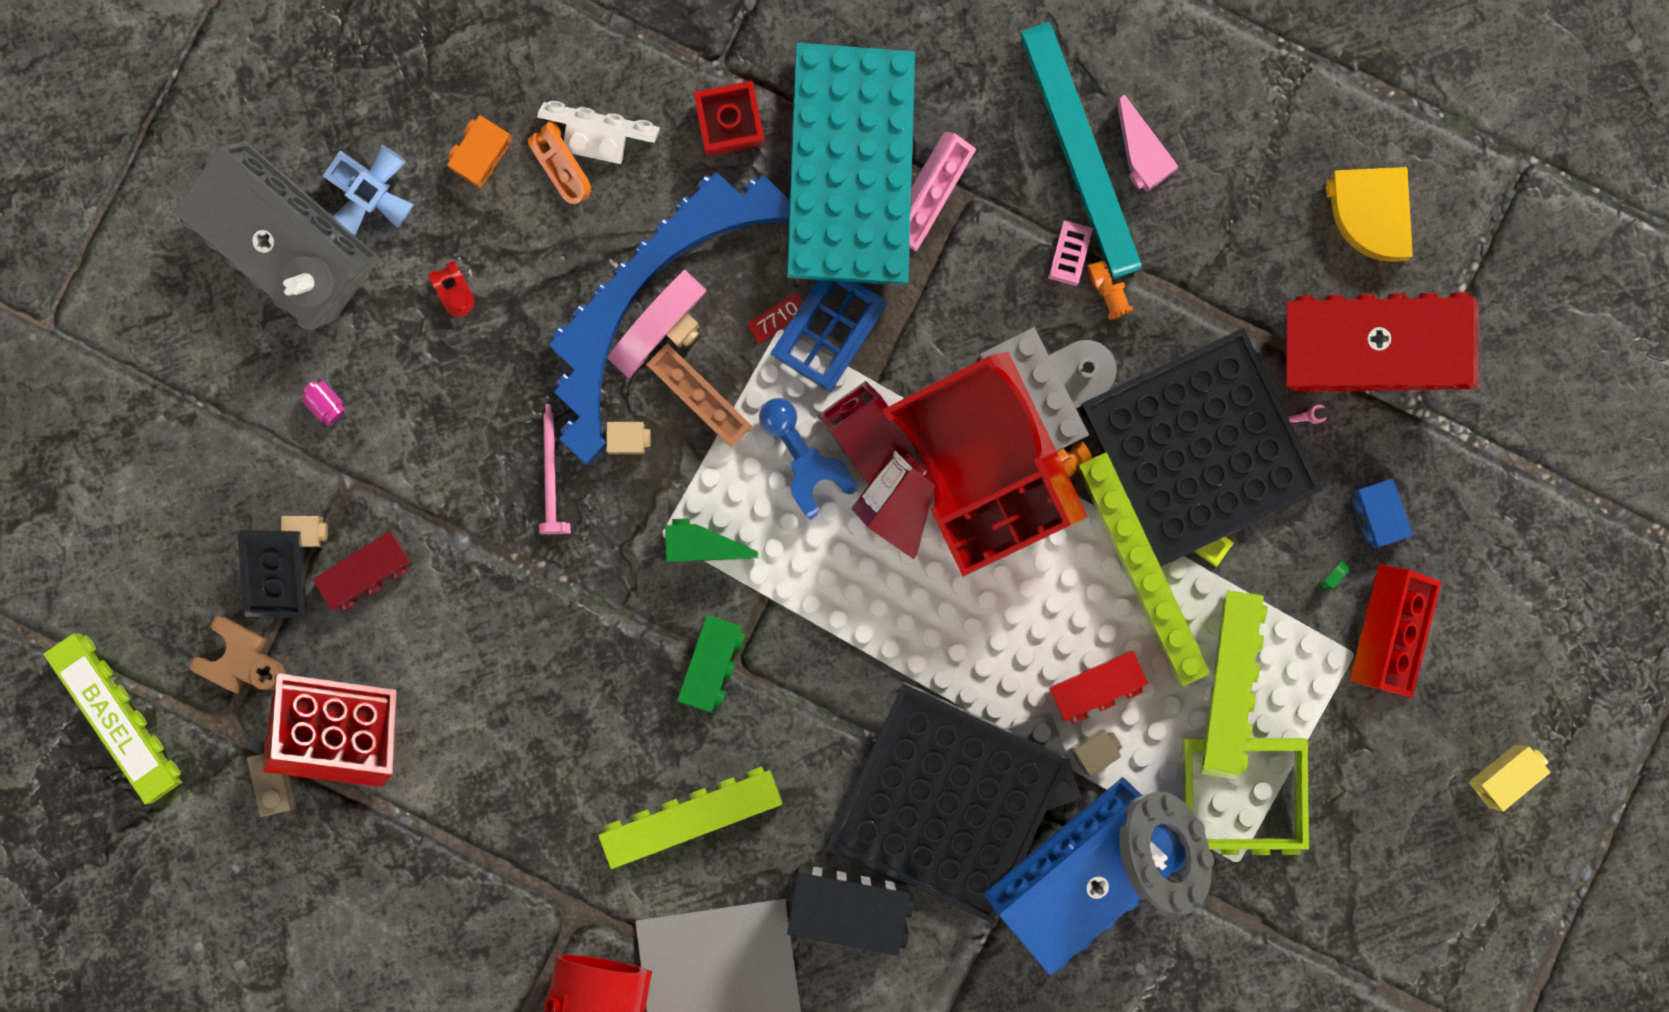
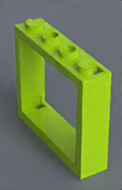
(1259, 846)

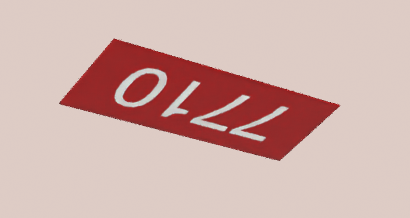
(775, 318)

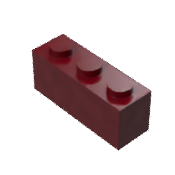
(363, 572)

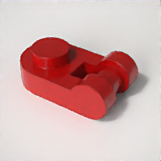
(458, 299)

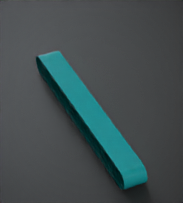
(1080, 150)

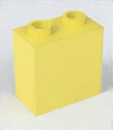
(1510, 777)

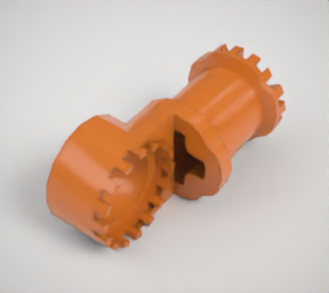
(1113, 294)

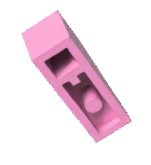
(1144, 152)

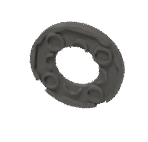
(1135, 839)

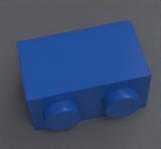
(1381, 513)

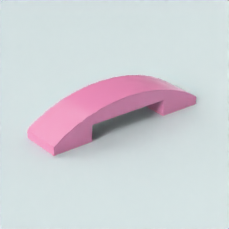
(656, 323)

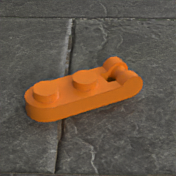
(560, 164)

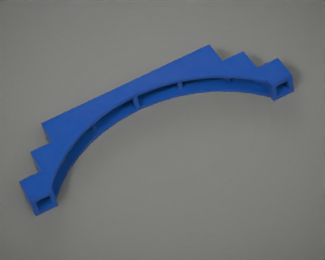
(588, 338)

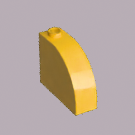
(1373, 211)

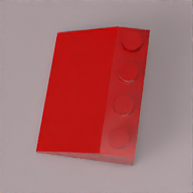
(330, 731)

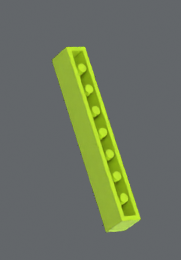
(1143, 570)

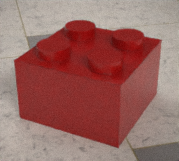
(729, 118)

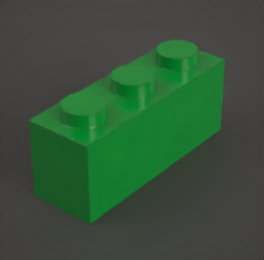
(711, 664)

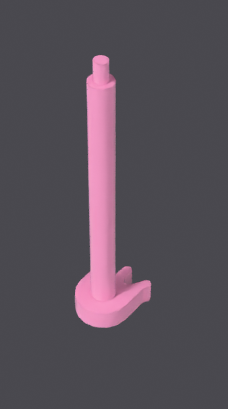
(551, 525)

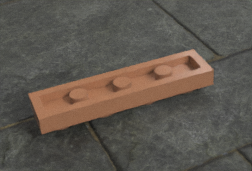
(699, 395)

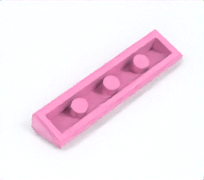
(936, 184)

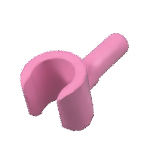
(1307, 416)

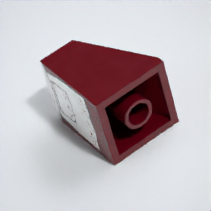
(897, 502)

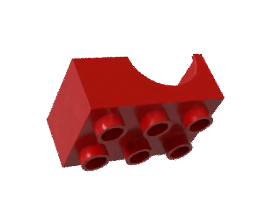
(989, 462)

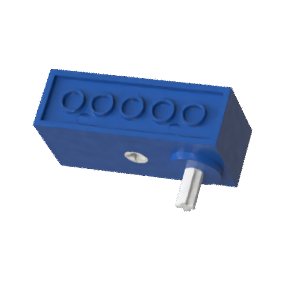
(1078, 880)

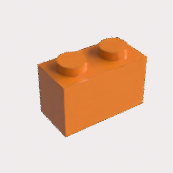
(479, 151)

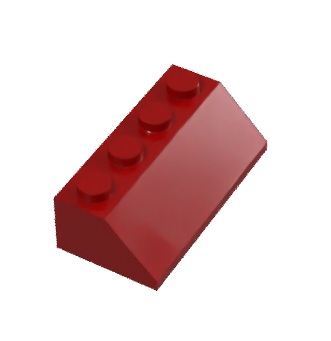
(1395, 630)

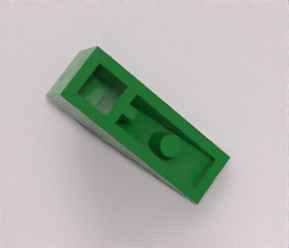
(695, 543)

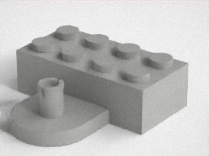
(1060, 380)

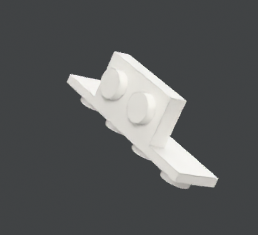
(597, 134)

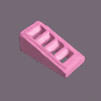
(1065, 276)

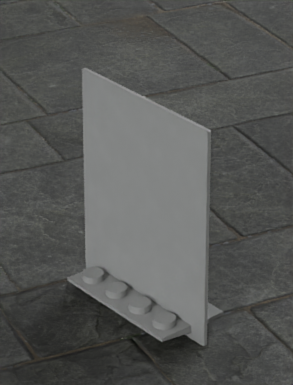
(720, 960)

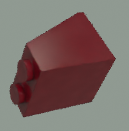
(864, 431)

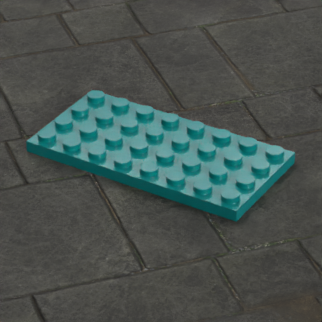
(851, 164)

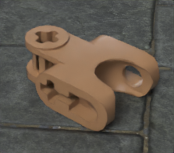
(241, 660)

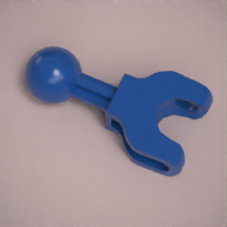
(779, 419)

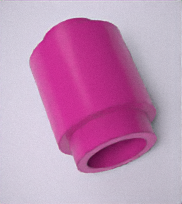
(323, 402)

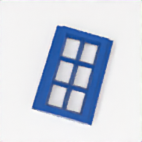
(852, 343)

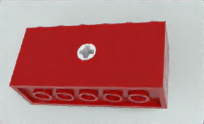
(1428, 344)

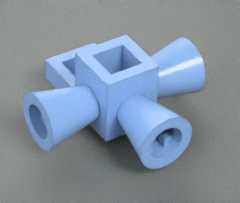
(367, 188)

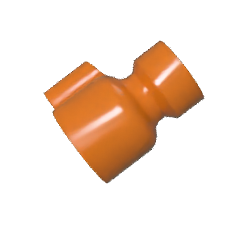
(1074, 456)

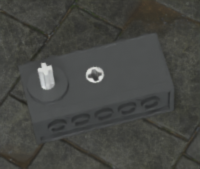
(276, 235)

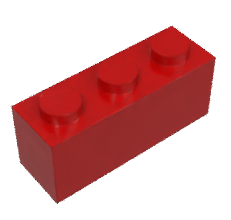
(1098, 687)

